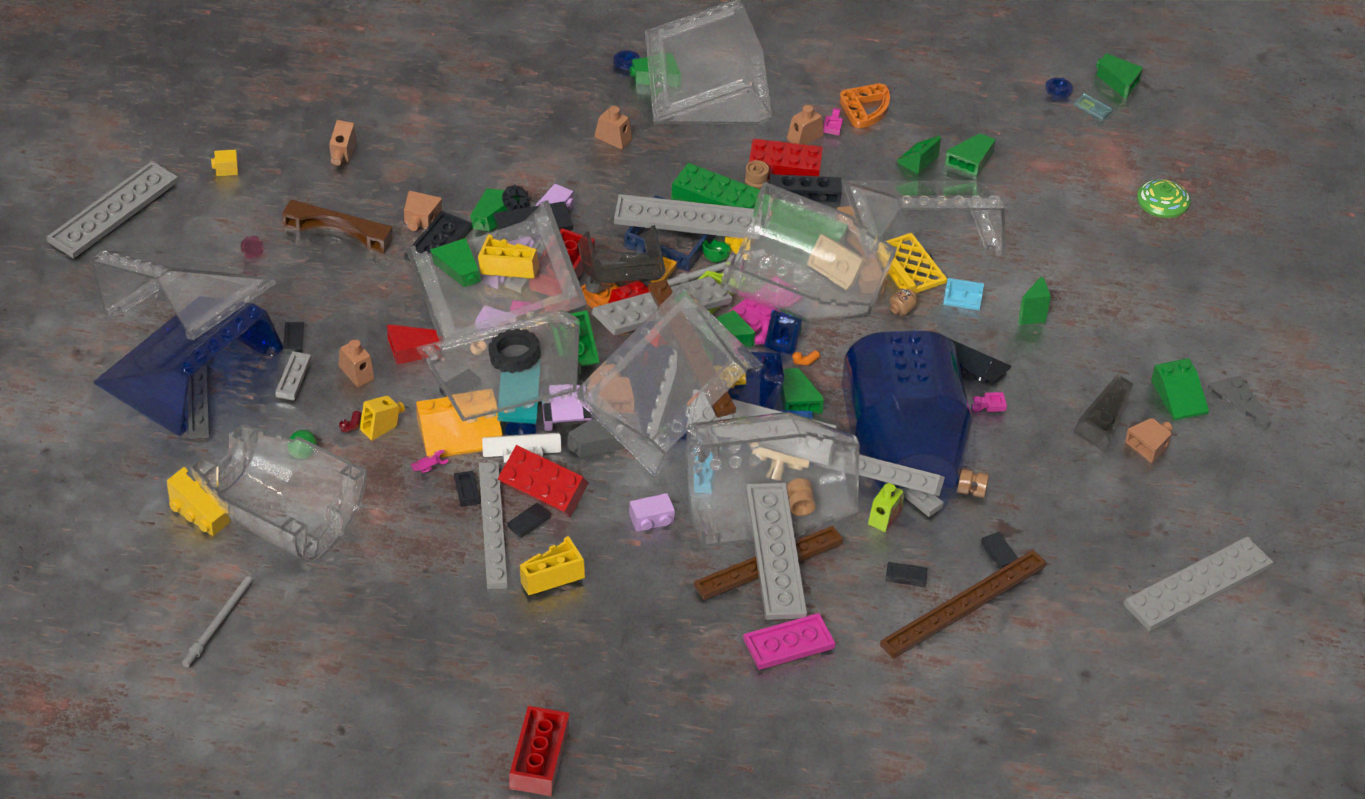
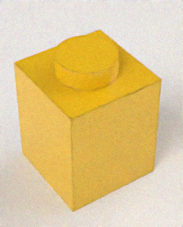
(225, 162)

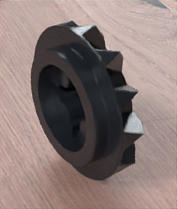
(512, 204)

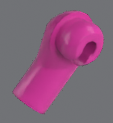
(760, 339)

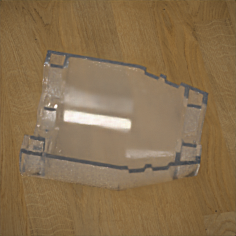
(284, 490)

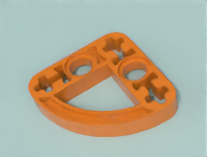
(874, 93)

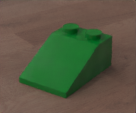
(587, 348)
(1180, 388)

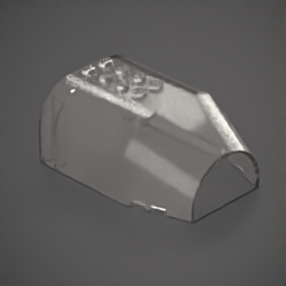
(808, 260)
(761, 451)

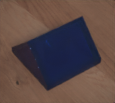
(782, 333)

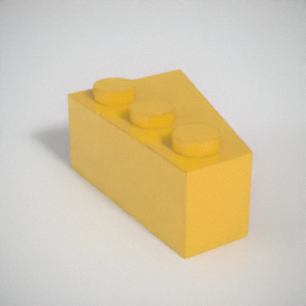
(194, 503)
(552, 569)

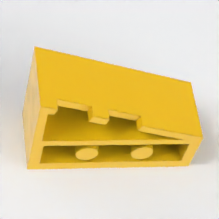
(507, 259)

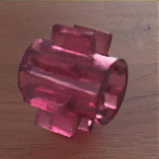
(252, 247)

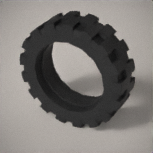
(516, 363)

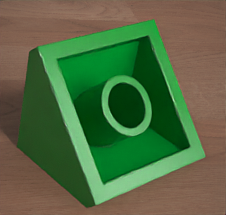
(921, 154)
(1035, 304)

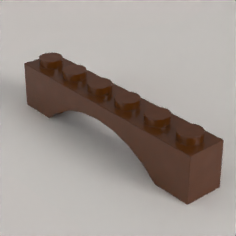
(305, 216)

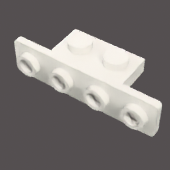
(535, 443)

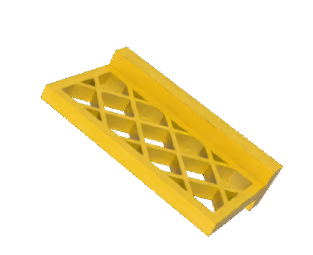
(906, 280)

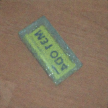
(1093, 107)

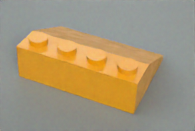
(445, 430)

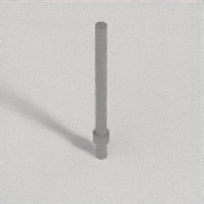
(684, 278)
(197, 648)

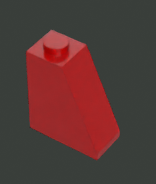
(405, 339)

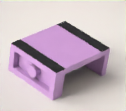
(563, 411)

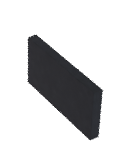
(512, 217)
(442, 231)

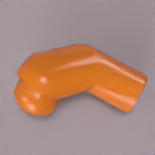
(807, 360)

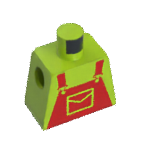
(888, 501)

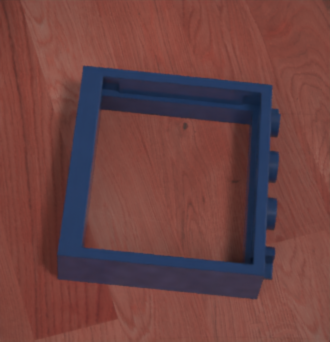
(636, 243)

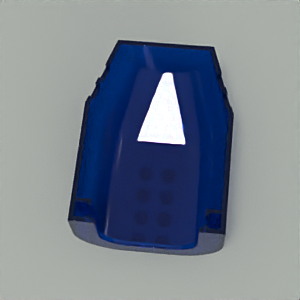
(908, 402)

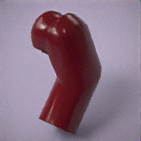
(348, 426)

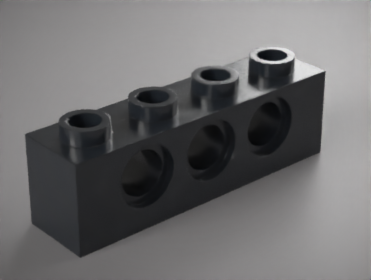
(816, 188)

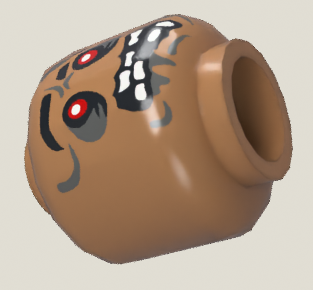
(903, 302)

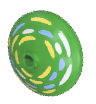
(1163, 198)

